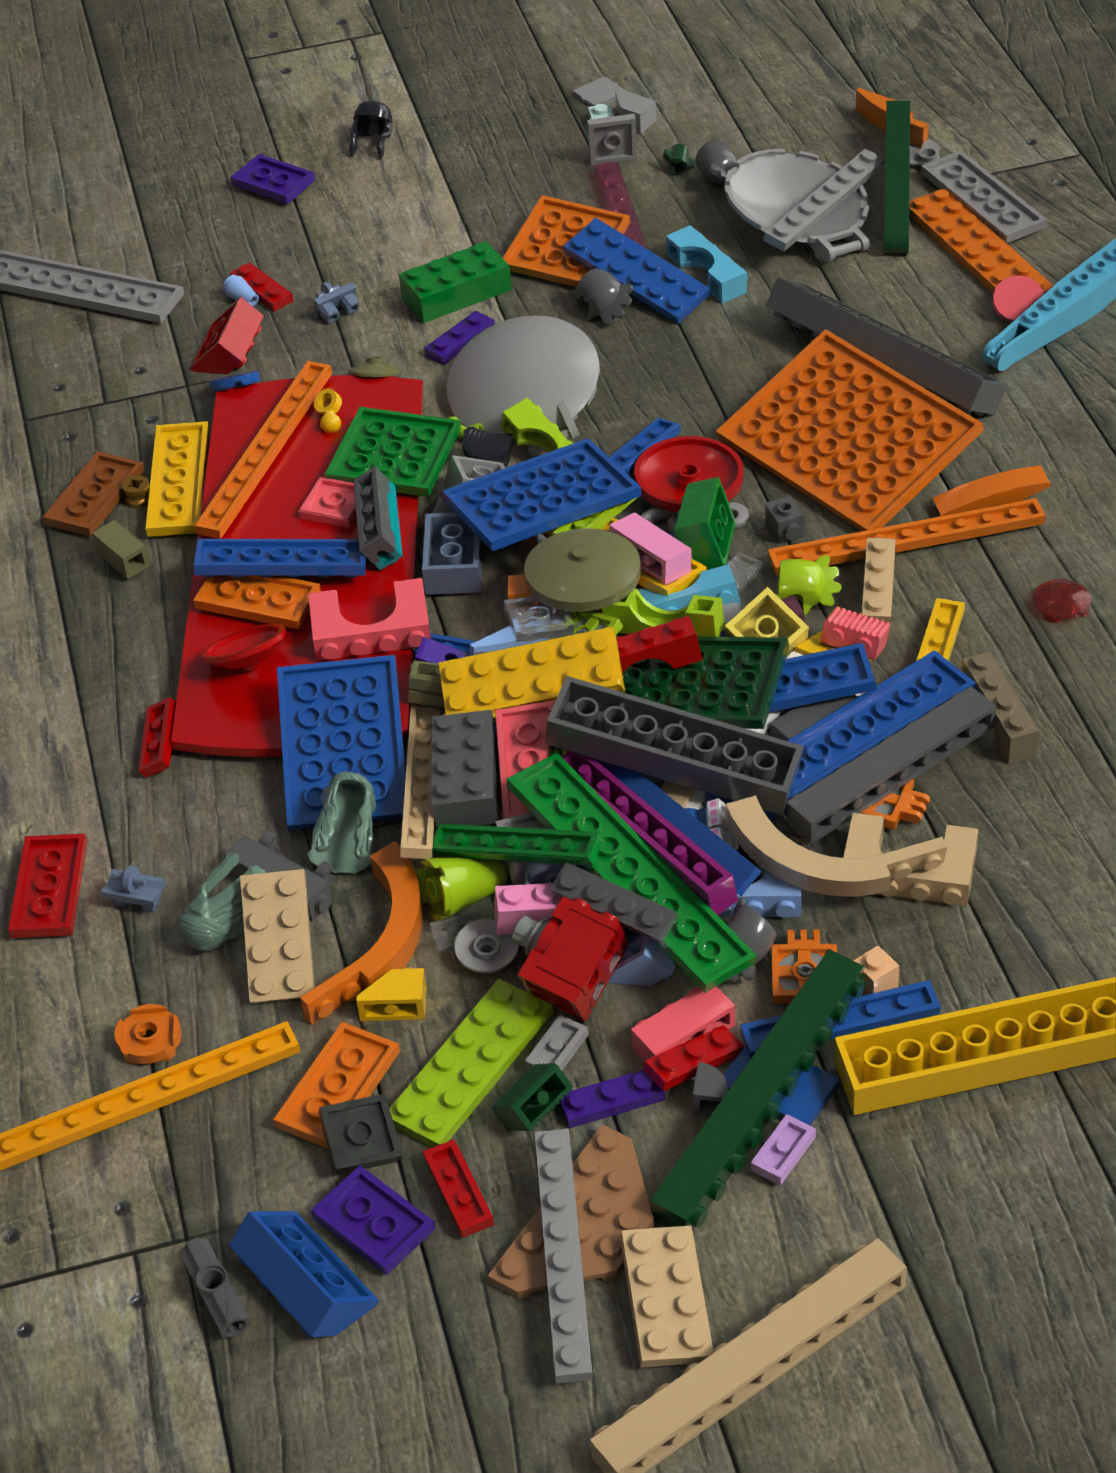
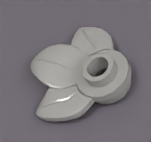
(927, 153)

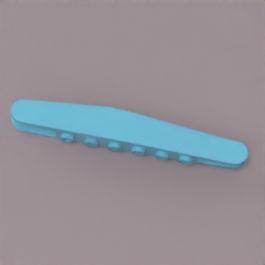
(1058, 311)

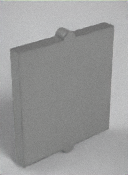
(597, 92)

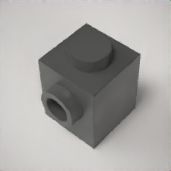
(784, 519)

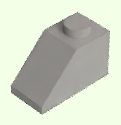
(640, 106)

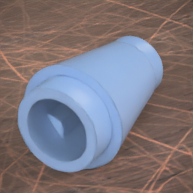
(237, 287)

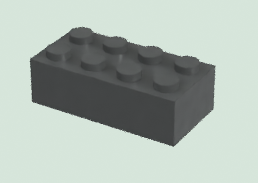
(464, 769)

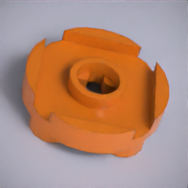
(151, 1049)

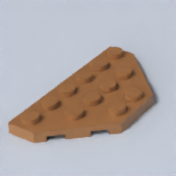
(608, 1200)

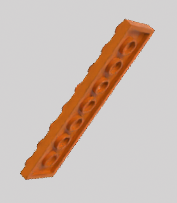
(970, 240)

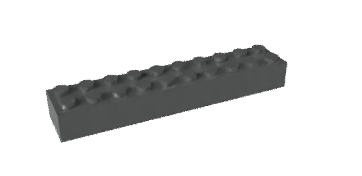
(909, 357)

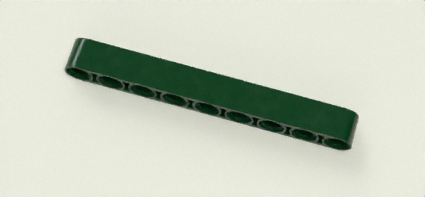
(897, 178)

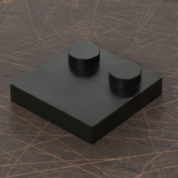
(360, 1133)

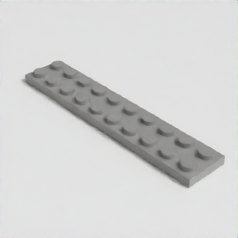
(87, 287)

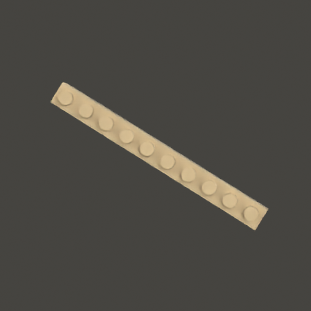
(749, 1361)

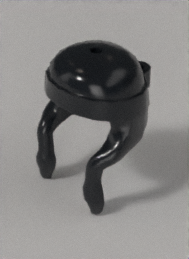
(369, 119)

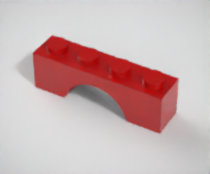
(671, 642)

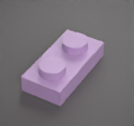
(783, 1149)

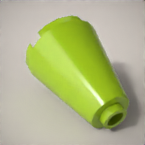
(458, 883)

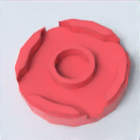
(1015, 296)

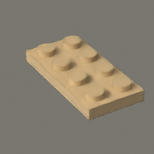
(277, 936)
(666, 1296)

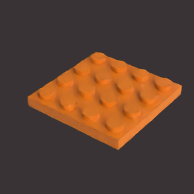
(552, 224)

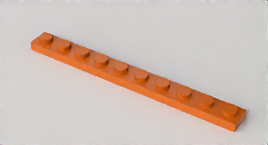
(263, 450)
(917, 533)

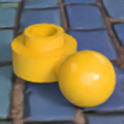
(328, 404)

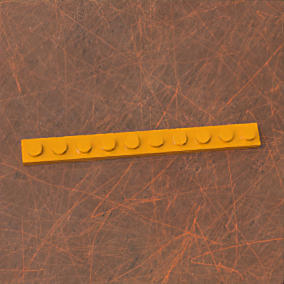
(146, 1094)

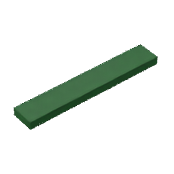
(517, 844)

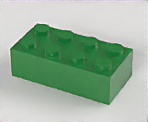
(455, 281)

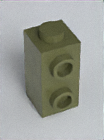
(121, 549)

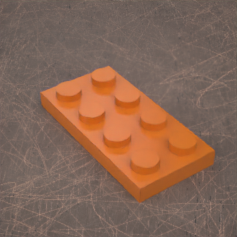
(258, 598)
(342, 1072)

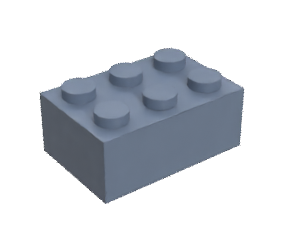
(451, 556)

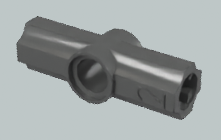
(220, 1301)

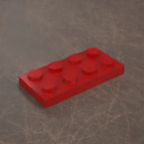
(48, 886)

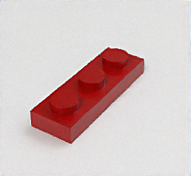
(269, 291)
(157, 737)
(682, 1061)
(458, 1188)

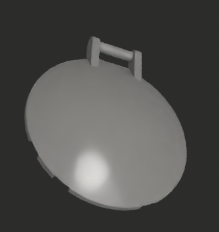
(774, 182)
(524, 359)

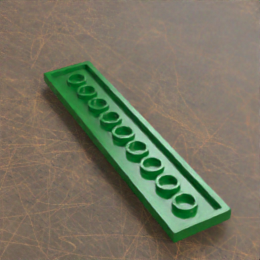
(699, 937)

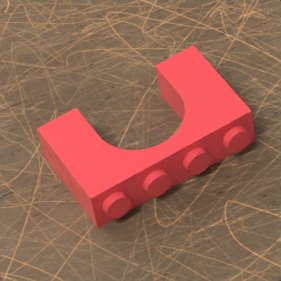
(339, 638)

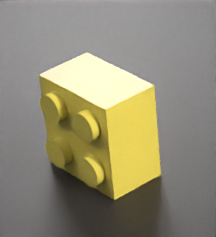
(768, 618)

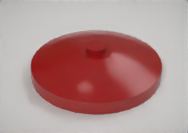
(677, 461)

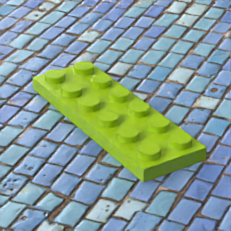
(469, 1064)

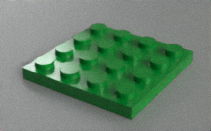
(400, 444)

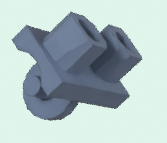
(334, 298)
(134, 888)

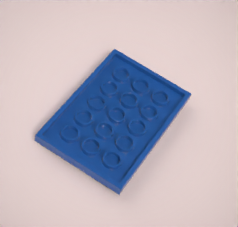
(541, 494)
(337, 722)

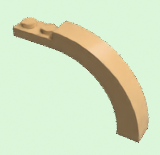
(818, 871)

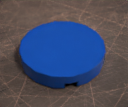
(234, 380)

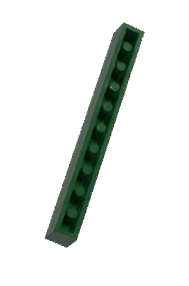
(758, 1092)

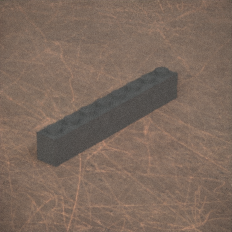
(890, 764)

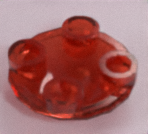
(1062, 600)

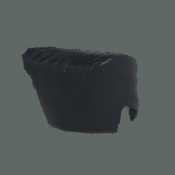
(487, 446)

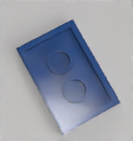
(809, 1097)

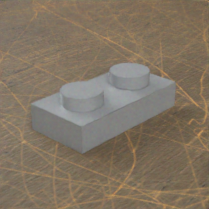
(558, 1043)

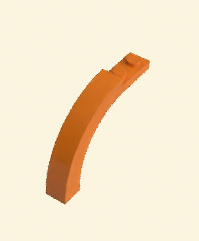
(390, 951)

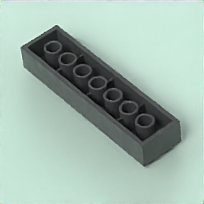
(673, 744)

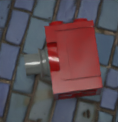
(570, 955)

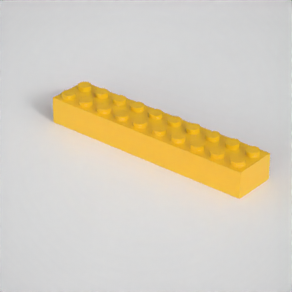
(978, 1046)

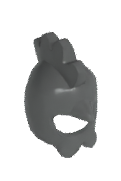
(715, 160)
(603, 295)
(753, 932)

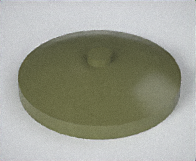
(582, 570)

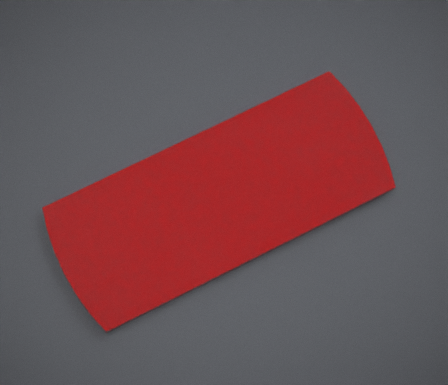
(239, 709)

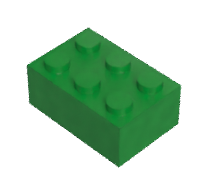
(706, 522)

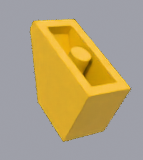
(395, 996)

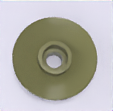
(374, 368)

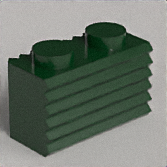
(532, 1097)

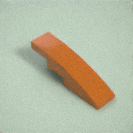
(873, 108)
(993, 490)

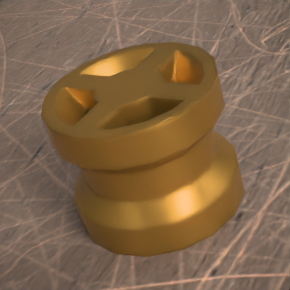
(136, 491)

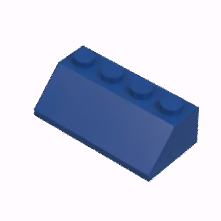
(301, 1272)

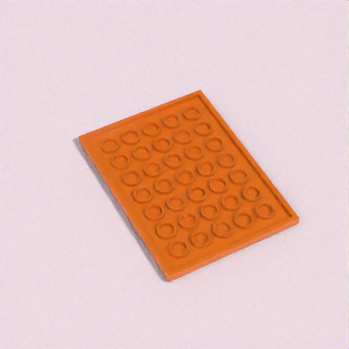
(849, 432)

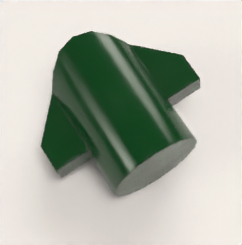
(679, 159)

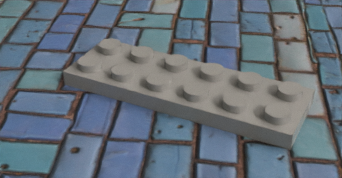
(984, 196)

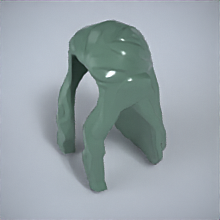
(345, 824)
(215, 919)

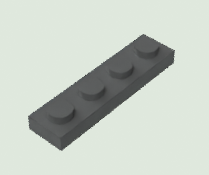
(630, 908)

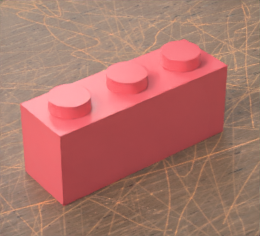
(682, 1021)

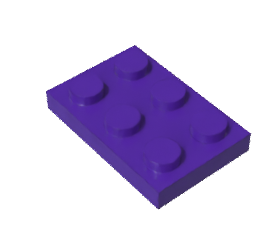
(273, 178)
(373, 1220)

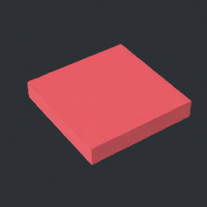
(330, 503)

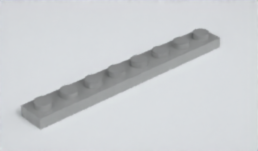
(823, 200)
(563, 1257)

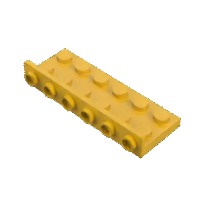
(530, 672)

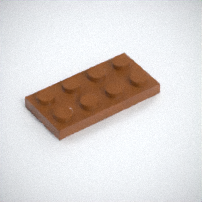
(92, 494)

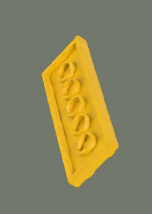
(177, 478)

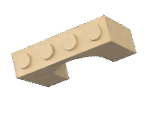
(944, 884)

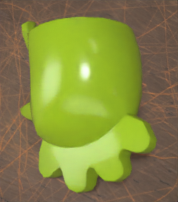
(808, 581)

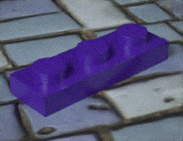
(453, 341)
(610, 1098)

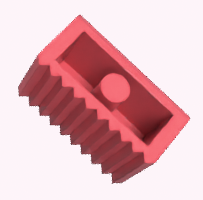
(849, 628)

